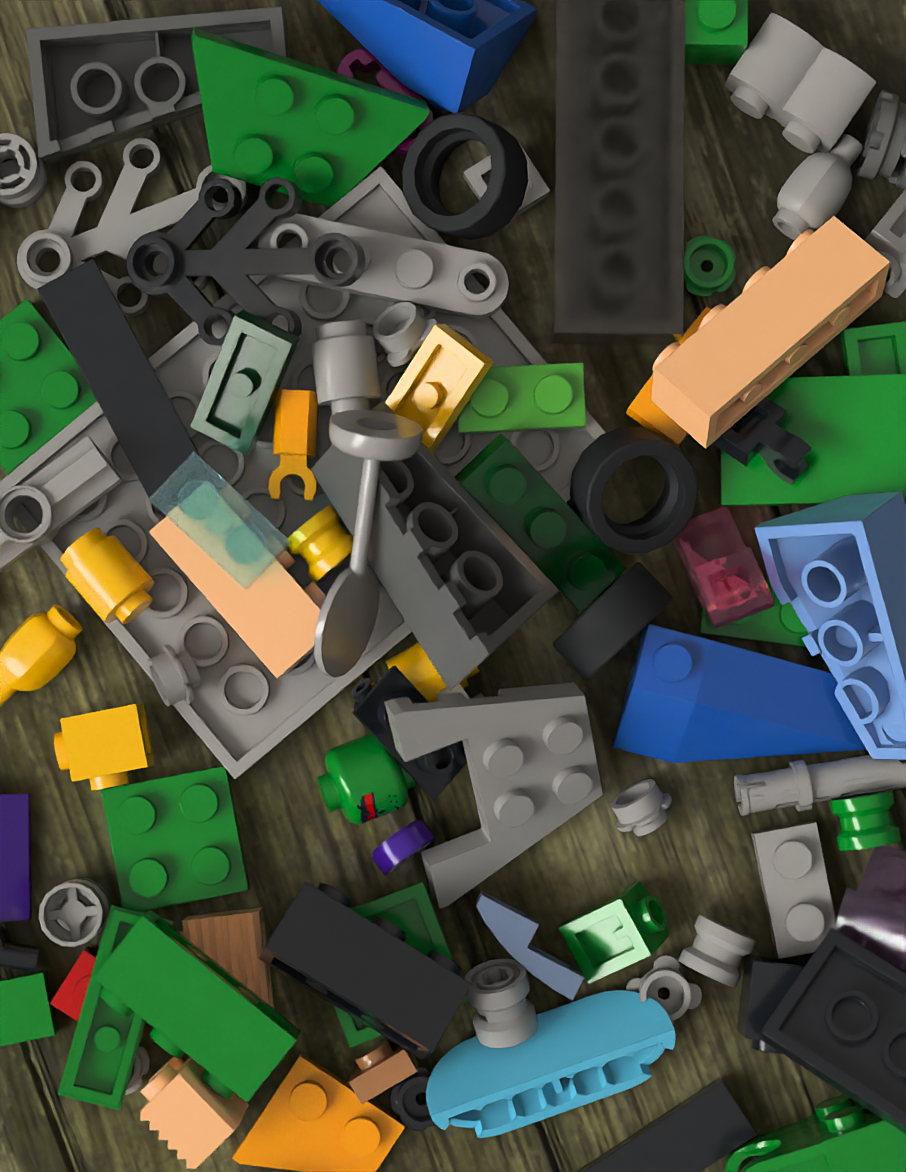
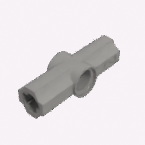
(63, 492)

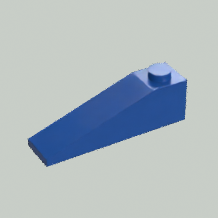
(725, 702)

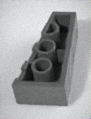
(439, 557)

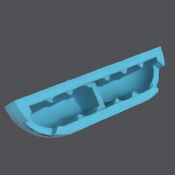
(570, 1061)

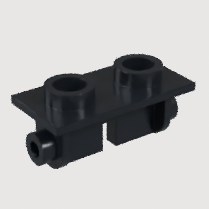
(430, 770)

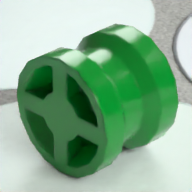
(865, 821)

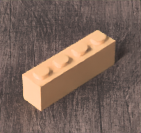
(768, 330)

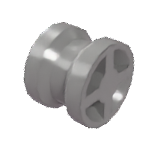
(717, 951)

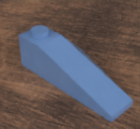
(848, 586)

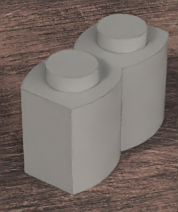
(798, 85)

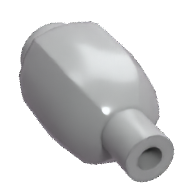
(816, 189)

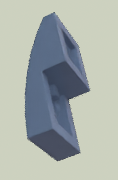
(514, 932)

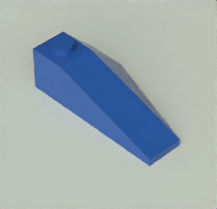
(439, 46)

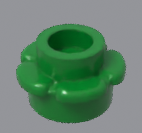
(721, 257)

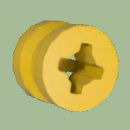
(322, 543)

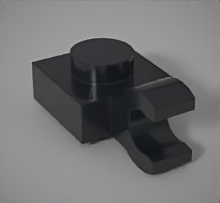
(762, 434)

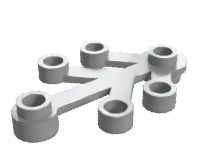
(117, 226)

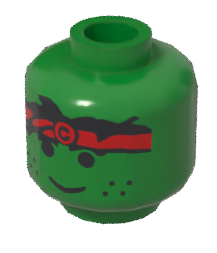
(363, 780)

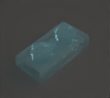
(220, 521)

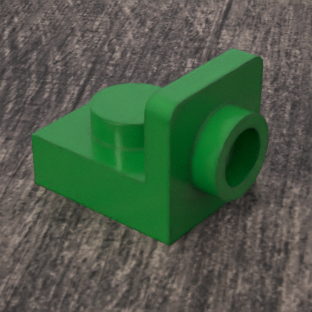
(616, 932)

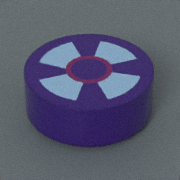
(402, 847)

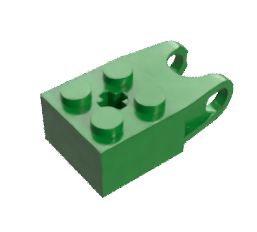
(834, 1139)

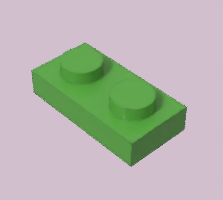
(526, 400)

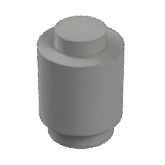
(345, 366)

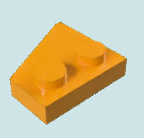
(319, 1126)

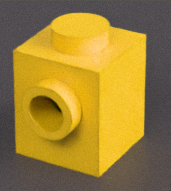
(104, 745)

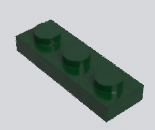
(540, 522)

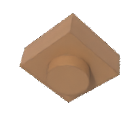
(381, 1069)

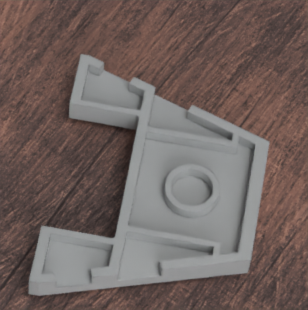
(527, 769)

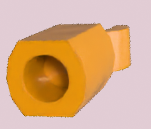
(294, 440)

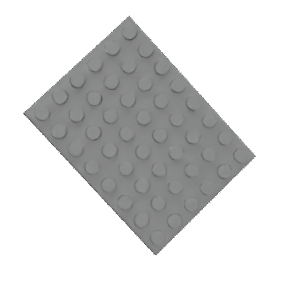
(240, 703)

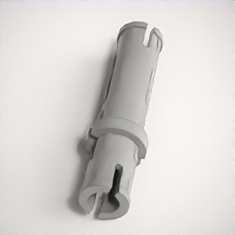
(806, 784)

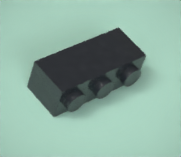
(366, 969)

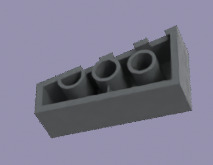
(128, 75)

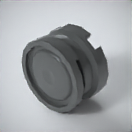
(885, 141)

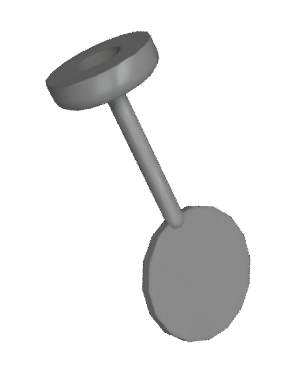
(353, 599)

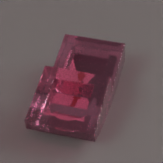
(722, 568)

